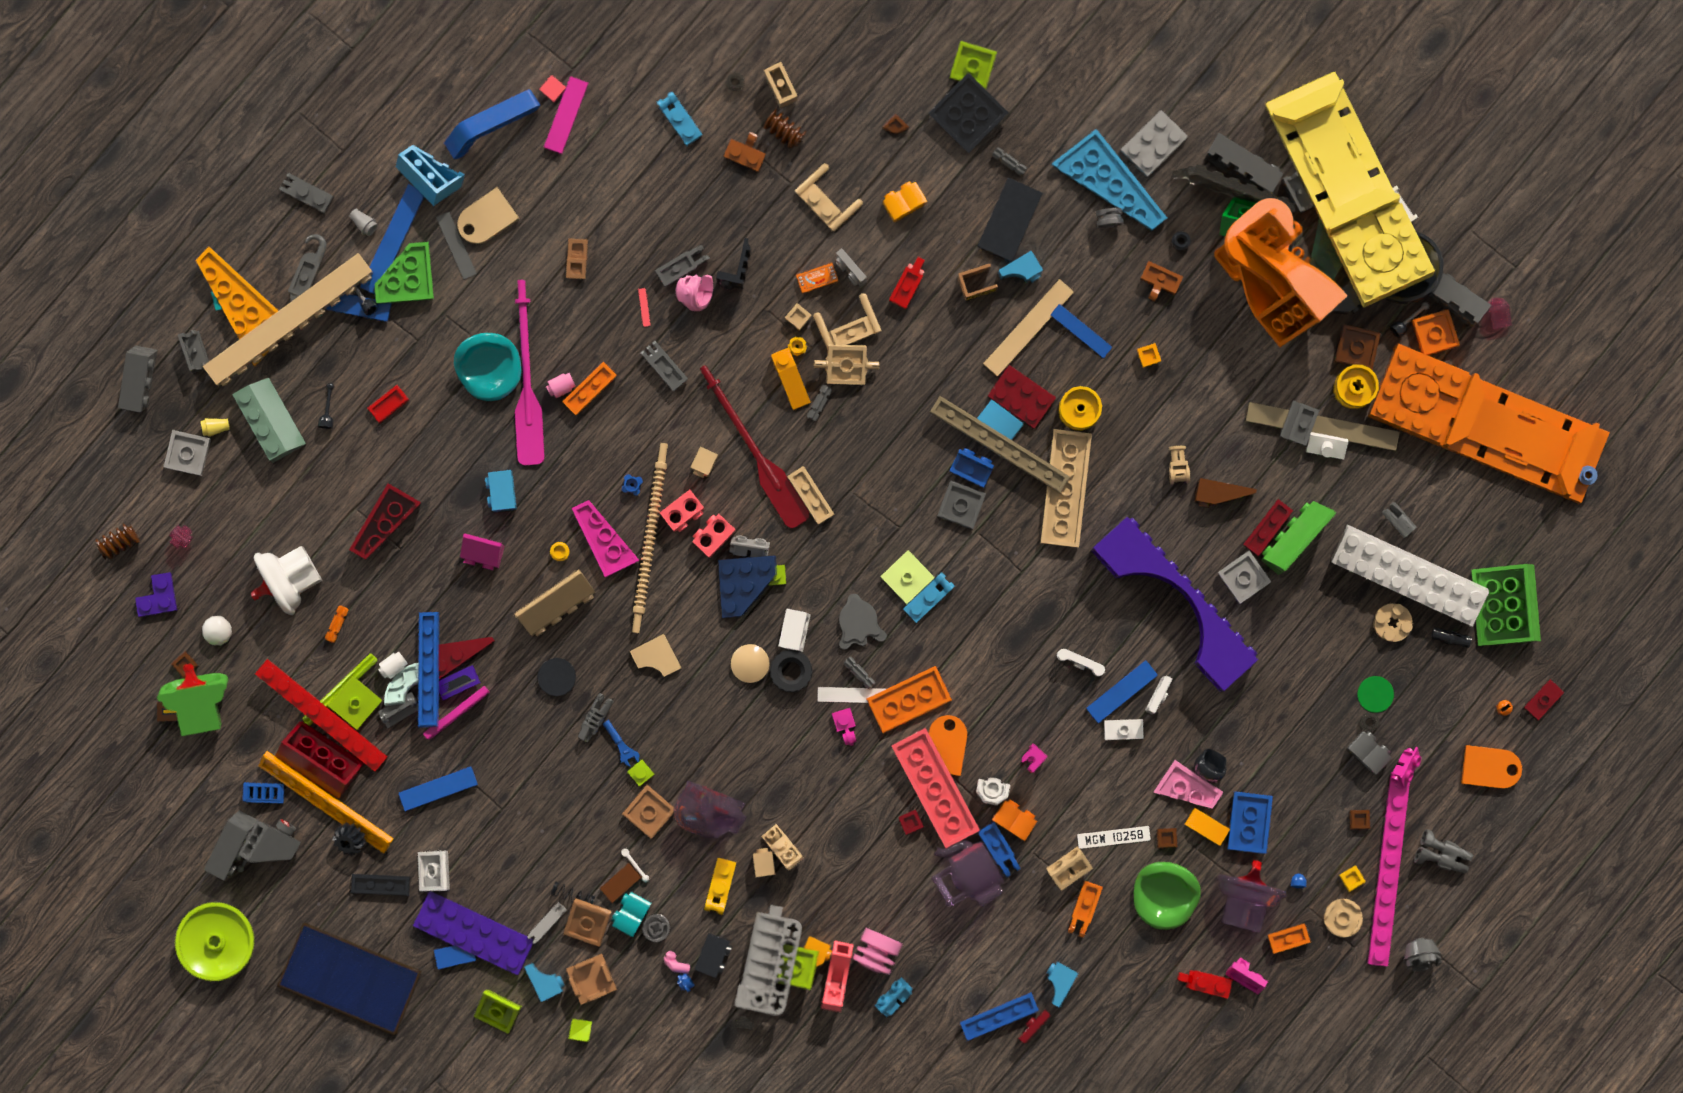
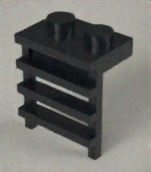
(729, 280)

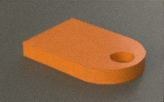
(950, 743)
(1489, 767)

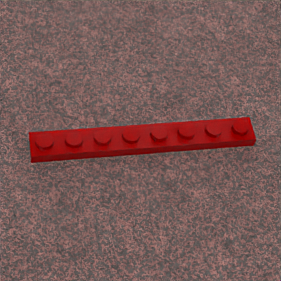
(321, 715)

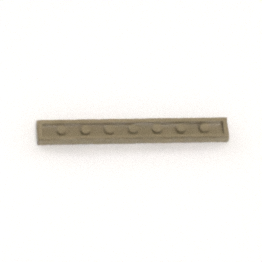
(1353, 432)
(999, 444)

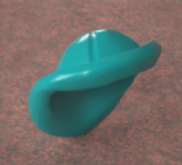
(488, 366)

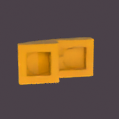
(1207, 826)

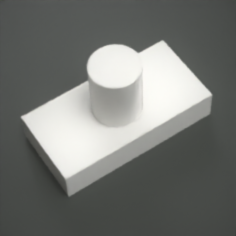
(1327, 445)

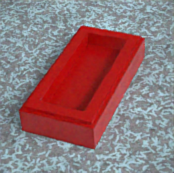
(388, 404)

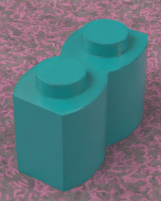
(631, 914)

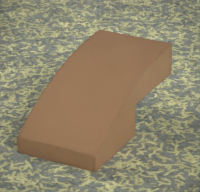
(577, 258)

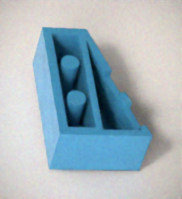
(428, 176)

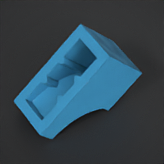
(1024, 267)
(1062, 980)
(544, 984)

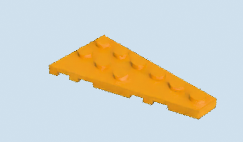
(238, 299)

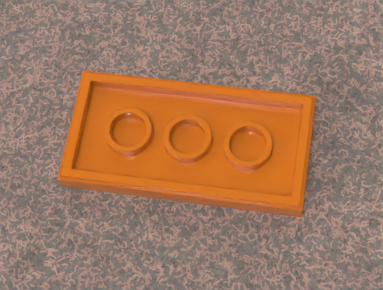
(909, 699)

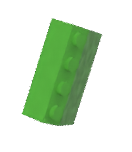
(1297, 537)
(1510, 607)

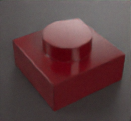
(910, 822)

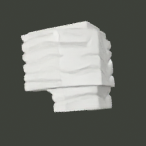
(992, 791)

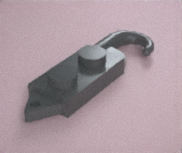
(307, 268)

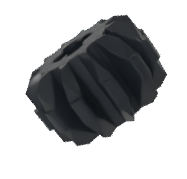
(349, 839)

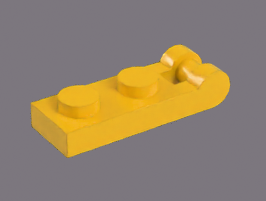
(720, 885)

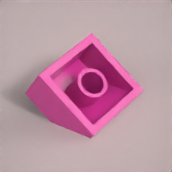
(481, 551)

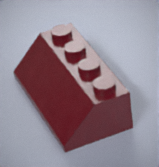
(319, 759)

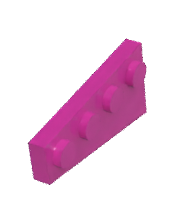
(605, 543)

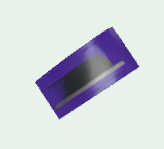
(458, 682)

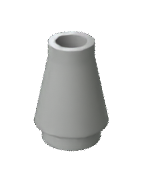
(365, 223)

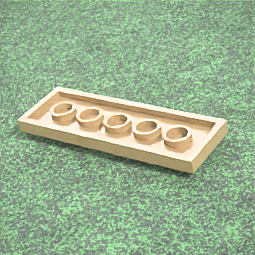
(1065, 509)

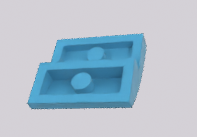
(1000, 420)

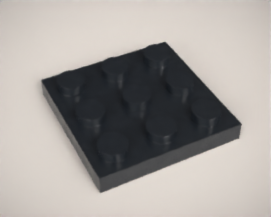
(968, 113)

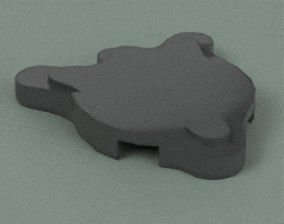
(858, 622)

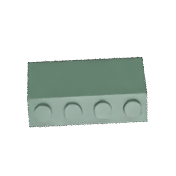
(269, 419)

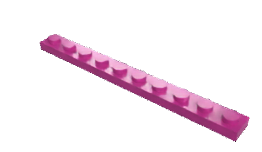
(1388, 873)

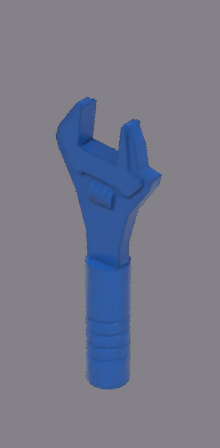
(625, 751)

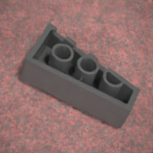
(1243, 164)

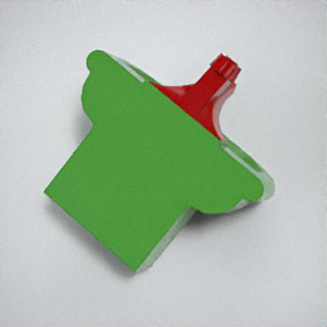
(195, 700)

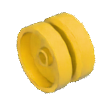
(1365, 380)
(1078, 419)

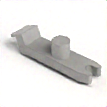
(547, 922)

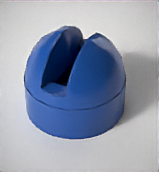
(1298, 881)

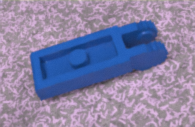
(998, 847)

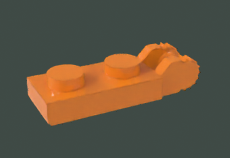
(1085, 906)

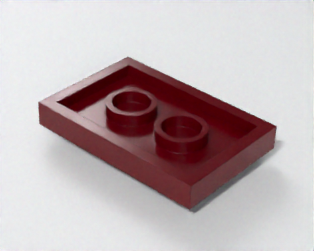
(1021, 396)

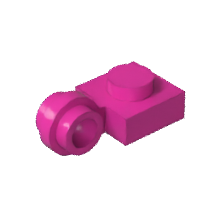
(843, 721)

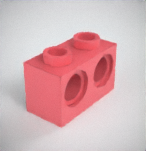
(678, 506)
(718, 539)

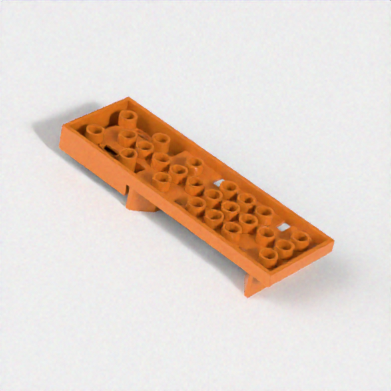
(1464, 412)

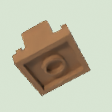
(591, 979)

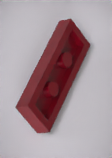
(1267, 527)

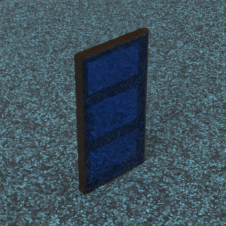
(349, 979)

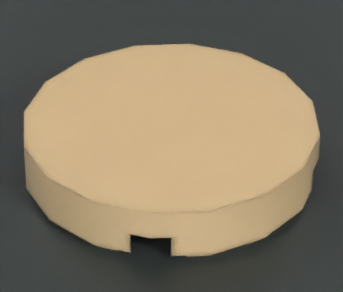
(1343, 917)

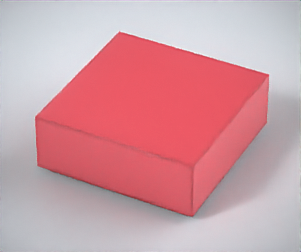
(552, 88)

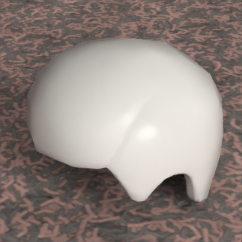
(216, 630)

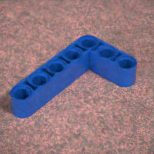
(488, 121)

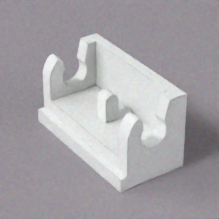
(794, 630)

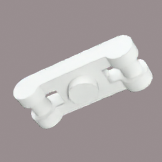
(1081, 662)

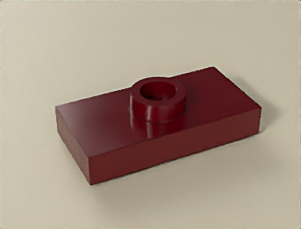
(1543, 699)
(1033, 1025)

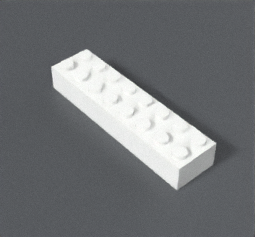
(1409, 575)

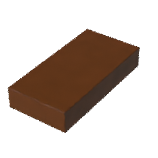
(620, 882)

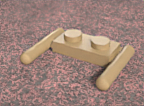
(822, 204)
(852, 331)

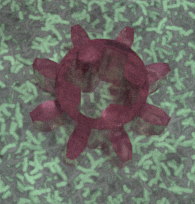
(181, 536)

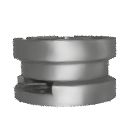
(1109, 217)
(656, 928)

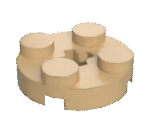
(1388, 632)

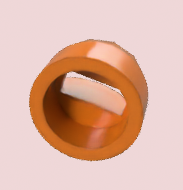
(1501, 704)

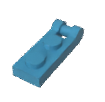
(680, 119)
(928, 598)

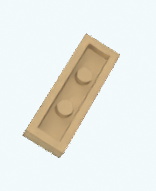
(810, 495)

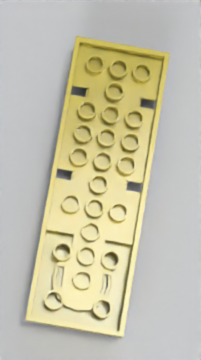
(1361, 211)

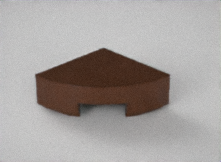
(895, 125)

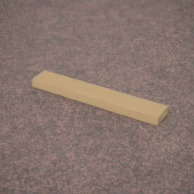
(1027, 328)

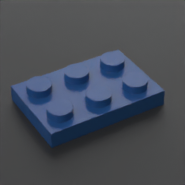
(1250, 822)

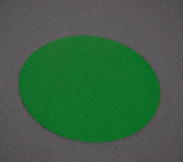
(1375, 694)

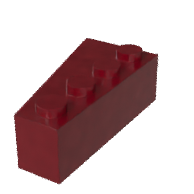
(383, 520)

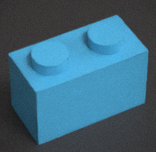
(501, 491)

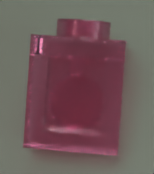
(1499, 313)

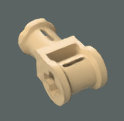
(1178, 467)

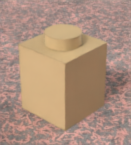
(704, 462)
(763, 862)

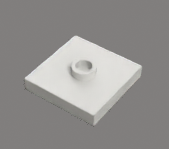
(1159, 695)

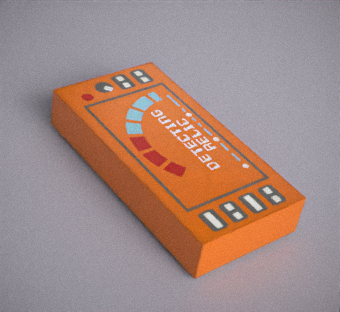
(817, 278)

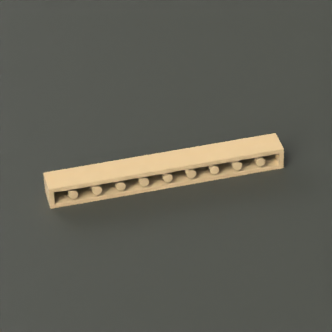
(287, 320)

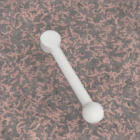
(625, 852)

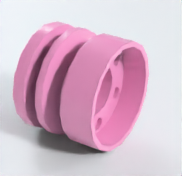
(877, 951)

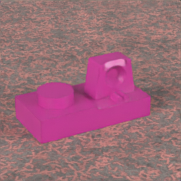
(1239, 972)

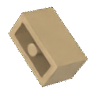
(780, 85)

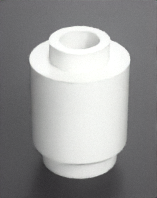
(392, 665)

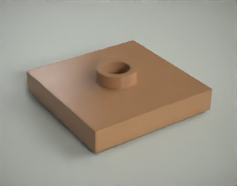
(649, 811)
(587, 922)

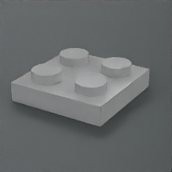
(844, 262)
(187, 453)
(1244, 577)

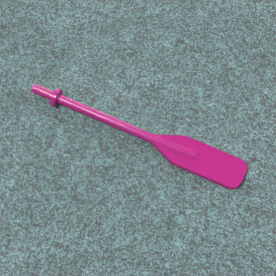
(528, 410)

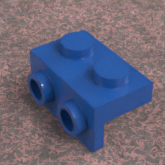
(971, 467)

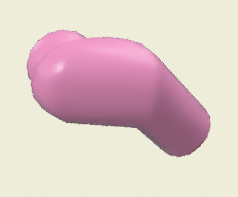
(674, 966)

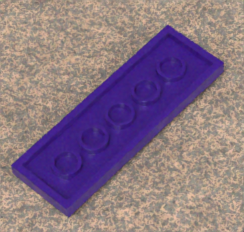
(473, 933)

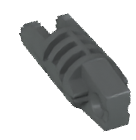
(594, 718)

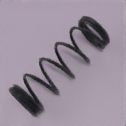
(563, 886)

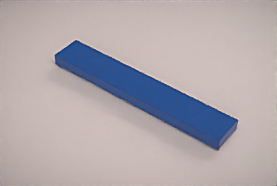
(394, 235)
(428, 670)

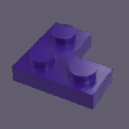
(163, 597)

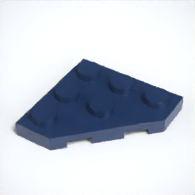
(743, 582)

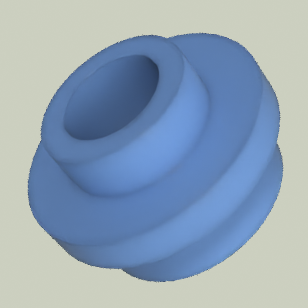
(1583, 479)

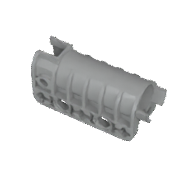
(764, 962)

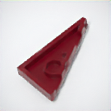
(456, 653)

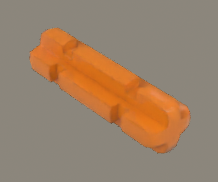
(336, 623)

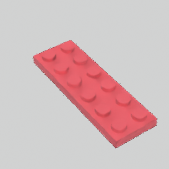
(935, 787)

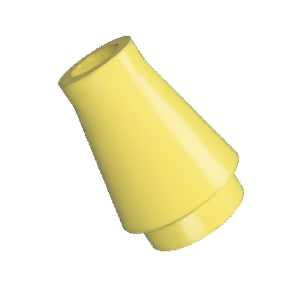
(214, 426)

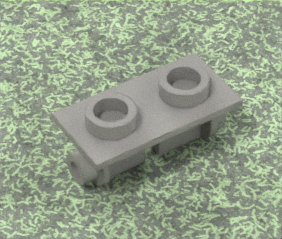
(741, 544)

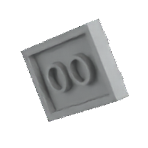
(1154, 143)

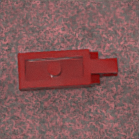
(908, 284)
(1207, 983)

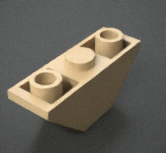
(782, 847)

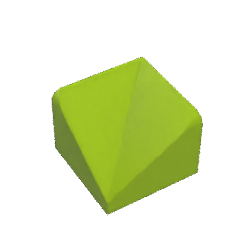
(580, 1030)

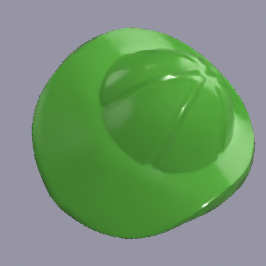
(1166, 895)

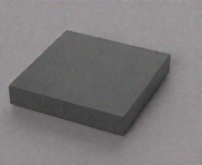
(961, 505)

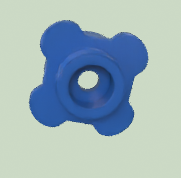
(636, 481)
(685, 982)

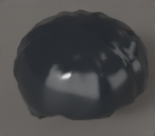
(1210, 765)

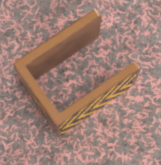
(968, 296)

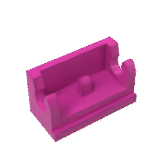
(1035, 755)

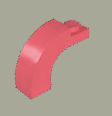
(837, 976)

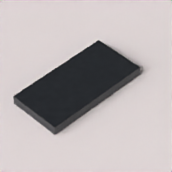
(1009, 219)

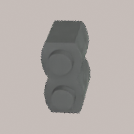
(1369, 752)

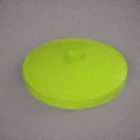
(214, 941)

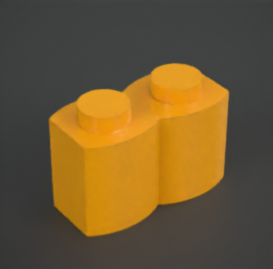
(904, 201)

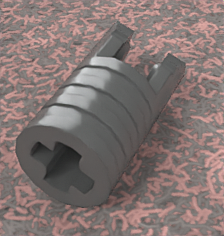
(1401, 522)

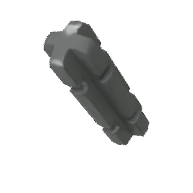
(1009, 161)
(819, 403)
(858, 671)

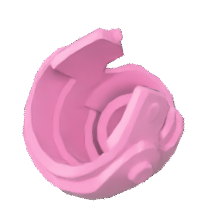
(693, 294)

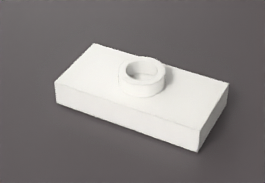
(1123, 729)

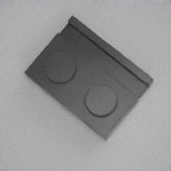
(1299, 423)

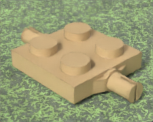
(846, 364)

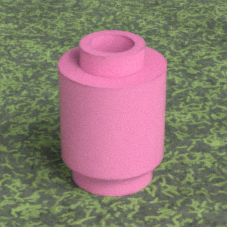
(560, 385)

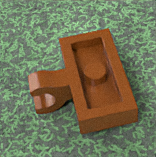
(745, 154)
(1160, 279)

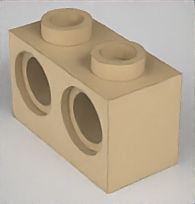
(1069, 868)

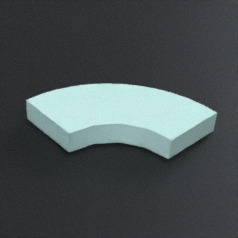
(401, 684)

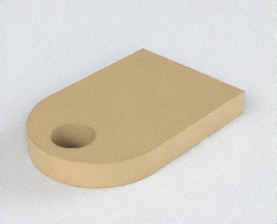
(487, 216)

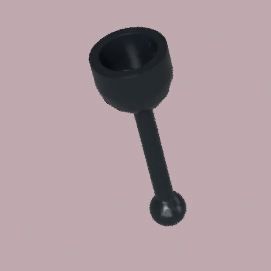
(325, 420)

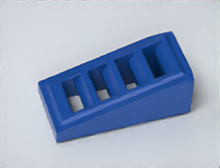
(246, 793)

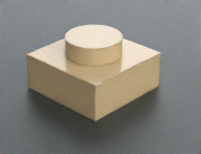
(798, 316)

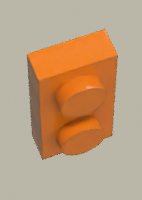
(1288, 938)

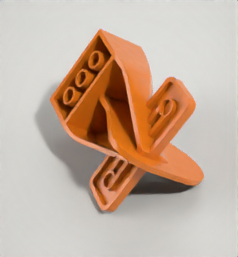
(1278, 285)

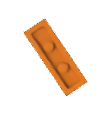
(589, 388)

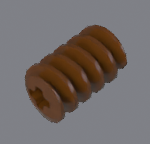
(784, 130)
(117, 541)

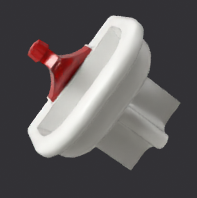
(286, 577)

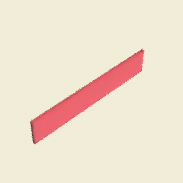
(644, 307)

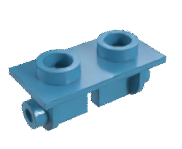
(887, 1003)

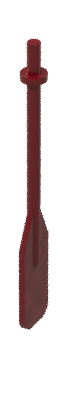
(771, 477)

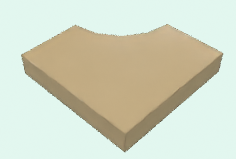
(656, 654)

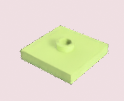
(907, 577)

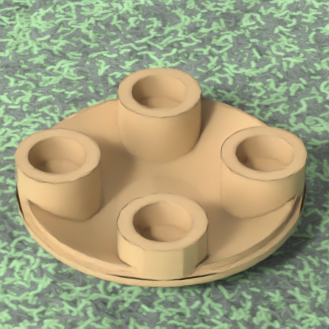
(750, 663)

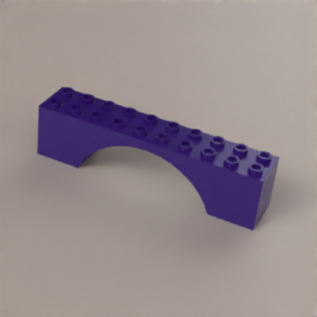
(1221, 651)

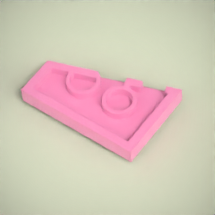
(1186, 785)

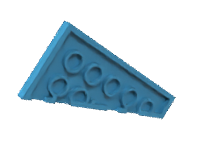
(1103, 172)

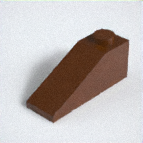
(1215, 492)

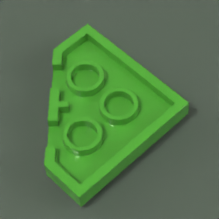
(407, 277)

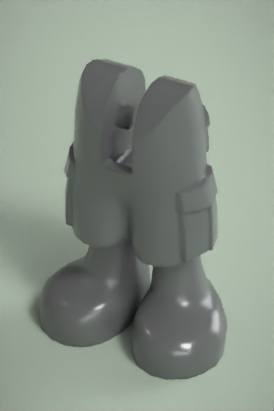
(1447, 855)

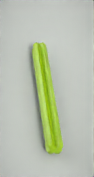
(357, 672)

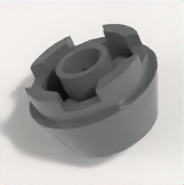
(1422, 954)

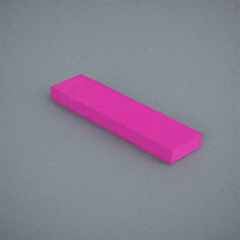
(566, 115)
(457, 712)

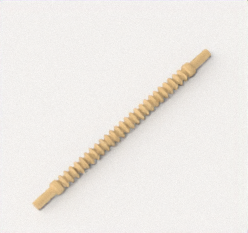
(660, 466)

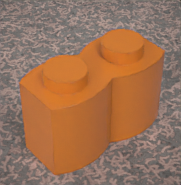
(1015, 820)

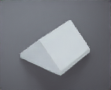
(433, 871)

